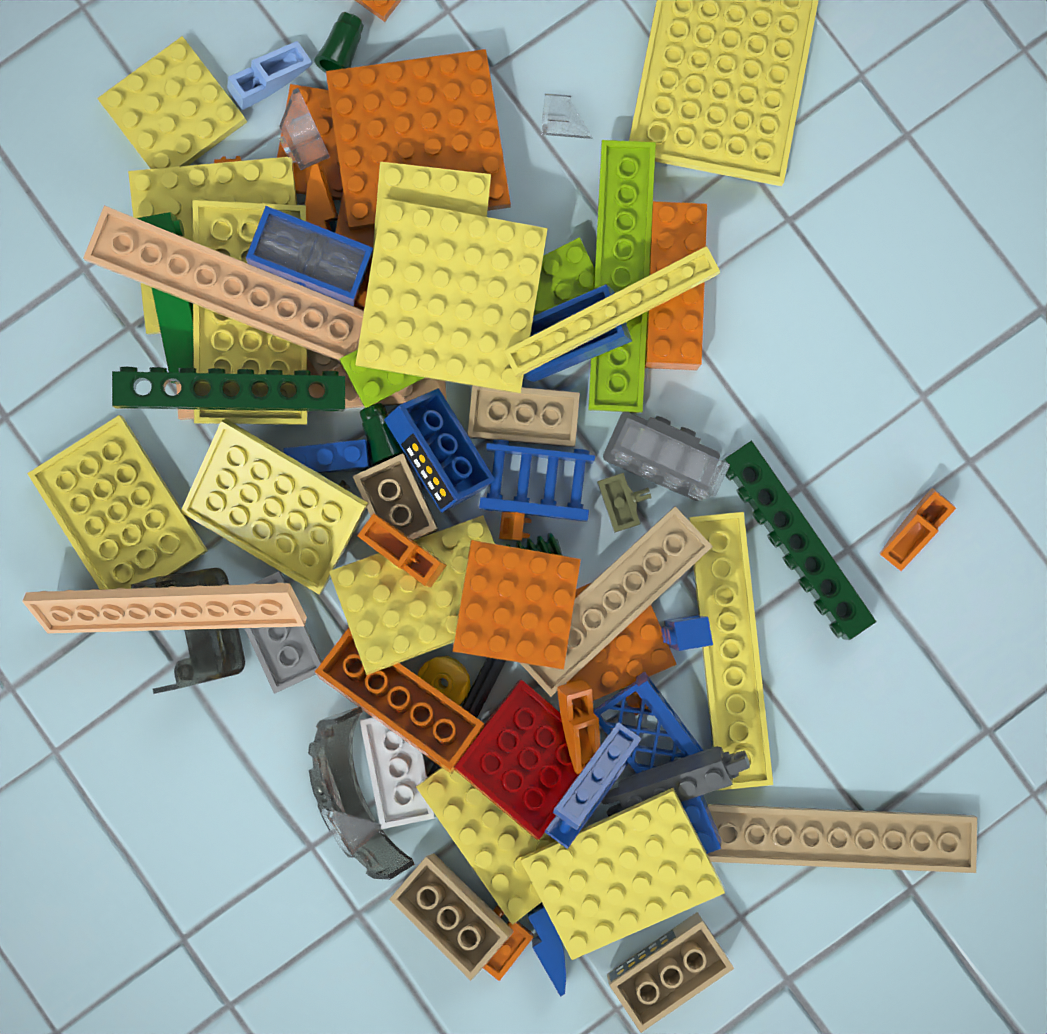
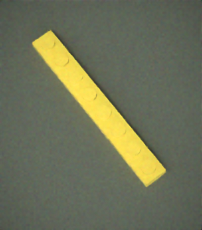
(612, 311)

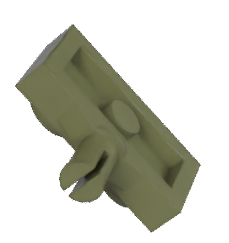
(621, 502)

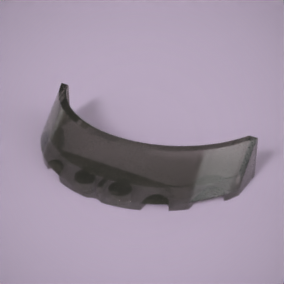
(338, 789)

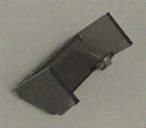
(211, 651)

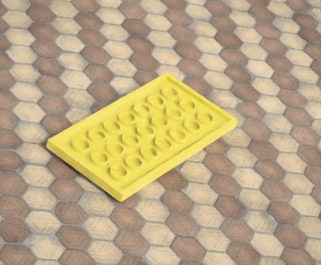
(232, 344)

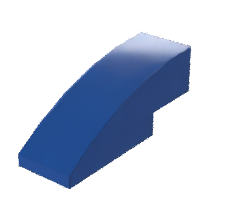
(549, 947)

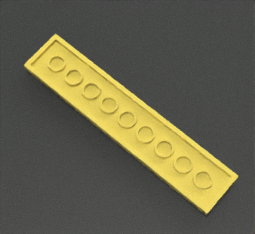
(733, 659)

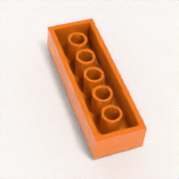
(676, 325)
(402, 704)

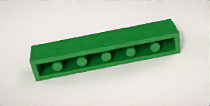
(173, 313)

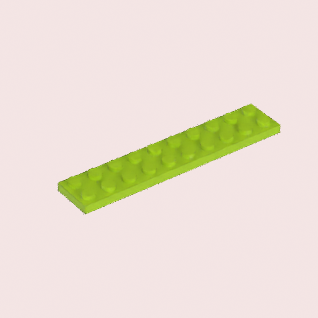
(620, 261)
(563, 276)

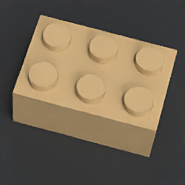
(396, 497)

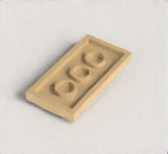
(526, 417)

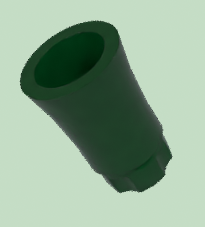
(341, 43)
(379, 436)

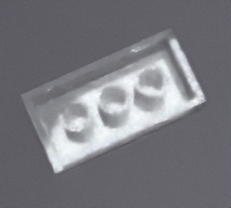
(668, 459)

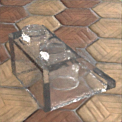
(300, 135)

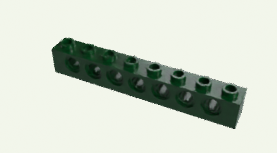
(125, 395)
(857, 616)

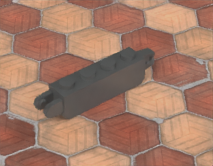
(688, 776)

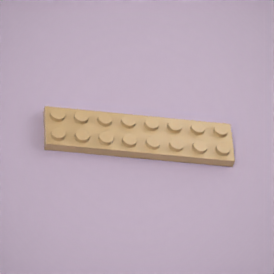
(625, 593)

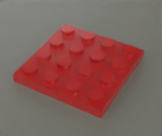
(521, 759)

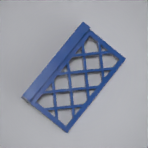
(664, 714)

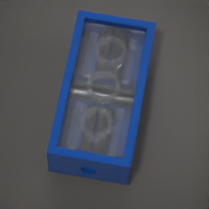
(309, 255)

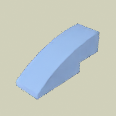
(268, 74)

